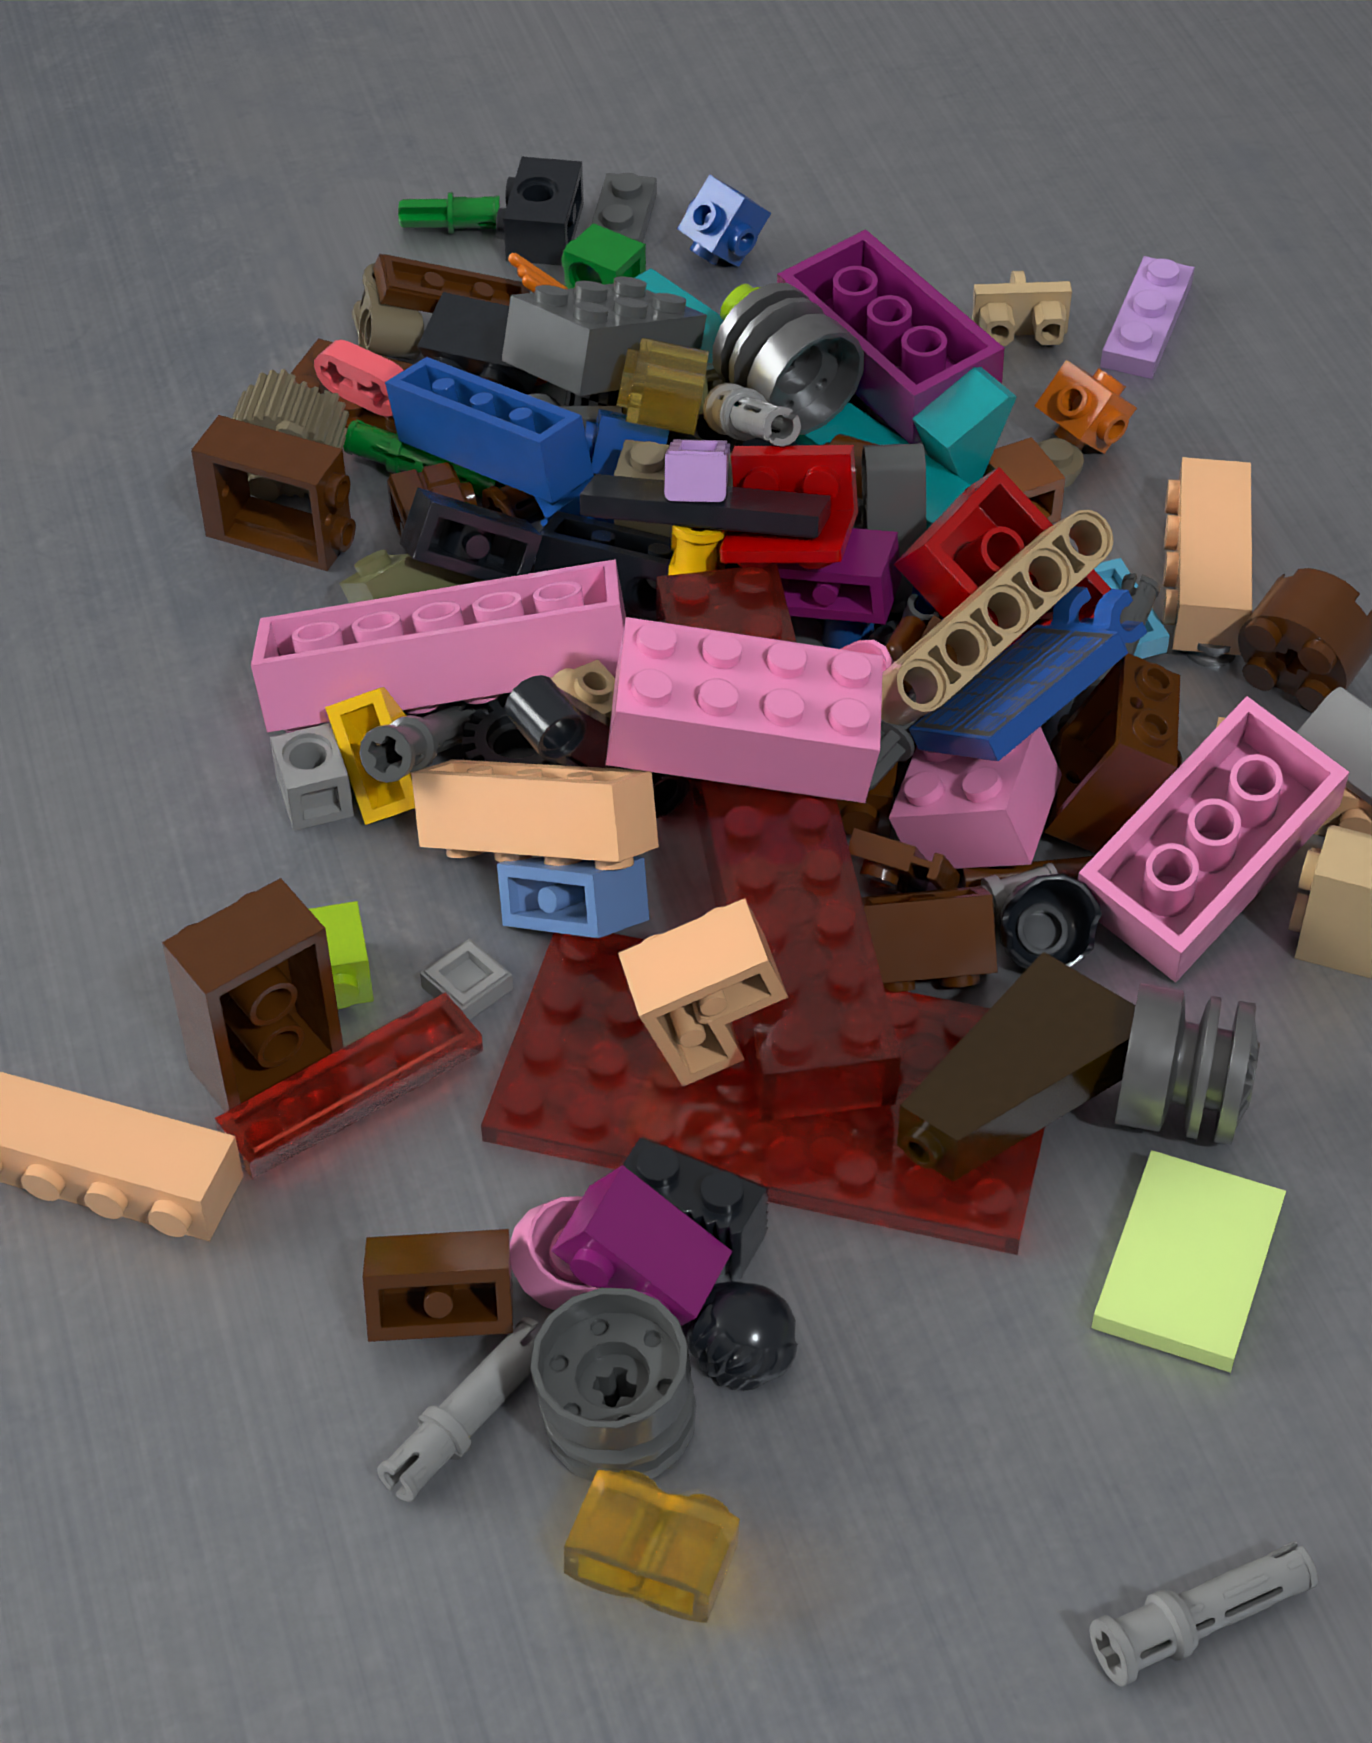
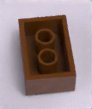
(254, 994)

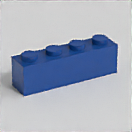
(490, 429)

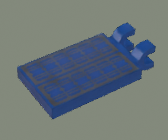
(1031, 679)

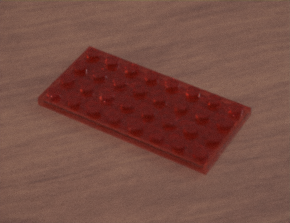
(593, 1082)

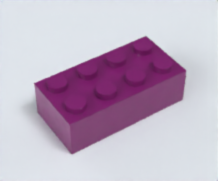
(907, 329)

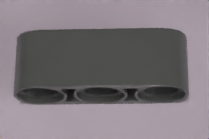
(895, 498)

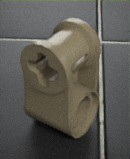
(383, 327)

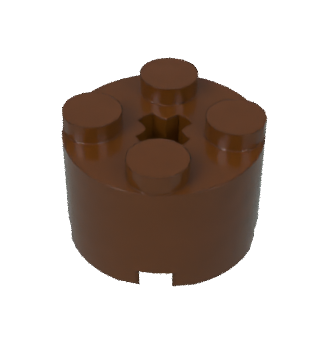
(1306, 637)

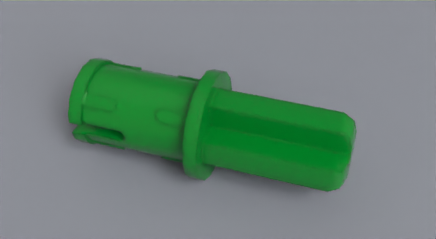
(449, 213)

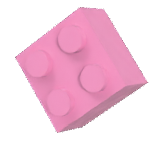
(978, 807)

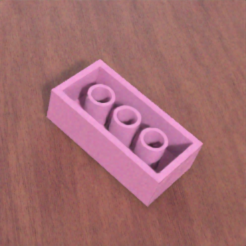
(746, 710)
(1212, 837)

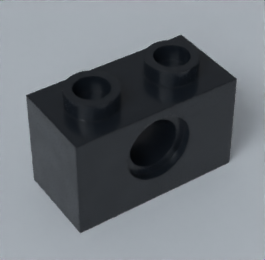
(541, 209)
(468, 537)

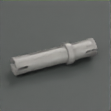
(447, 1429)

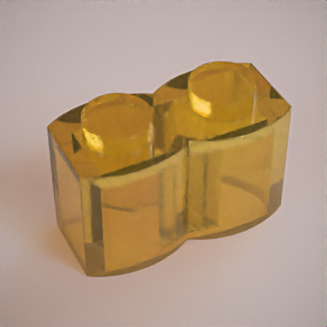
(663, 385)
(652, 1544)

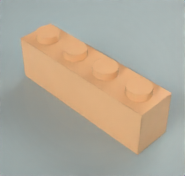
(1210, 553)
(536, 812)
(115, 1158)

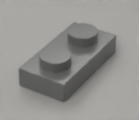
(626, 204)

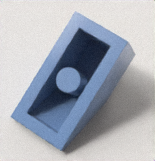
(572, 897)

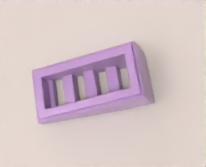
(697, 470)

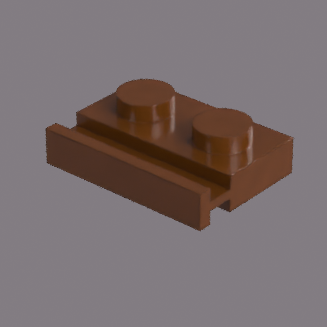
(898, 865)

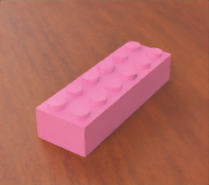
(438, 643)

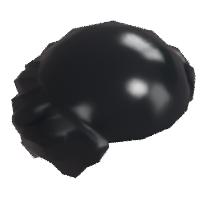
(743, 1335)

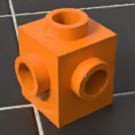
(1086, 407)

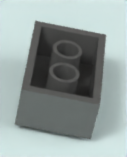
(584, 332)

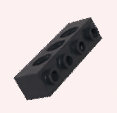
(639, 556)

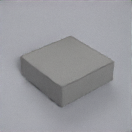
(468, 978)

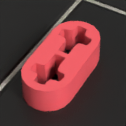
(357, 375)

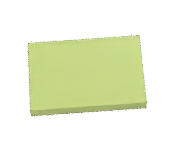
(1189, 1261)

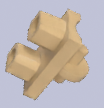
(1023, 309)

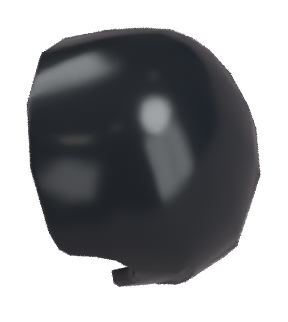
(1050, 917)

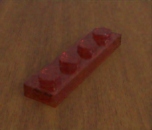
(350, 1084)

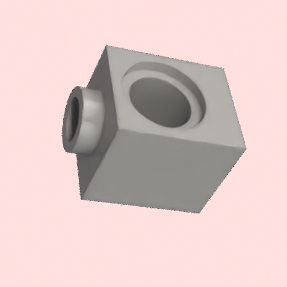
(312, 776)

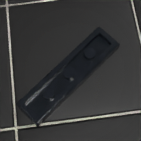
(740, 511)

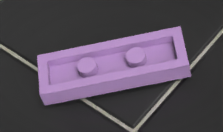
(1147, 317)

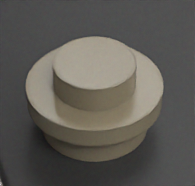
(1065, 456)

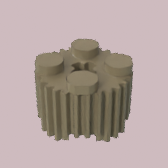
(293, 409)

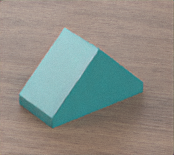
(966, 423)

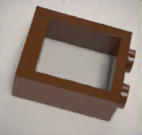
(235, 517)
(1115, 752)

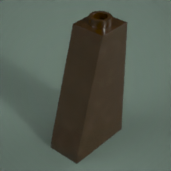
(1018, 1069)

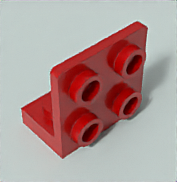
(800, 470)

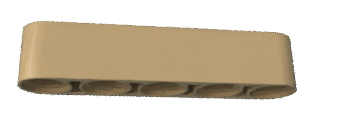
(1013, 601)

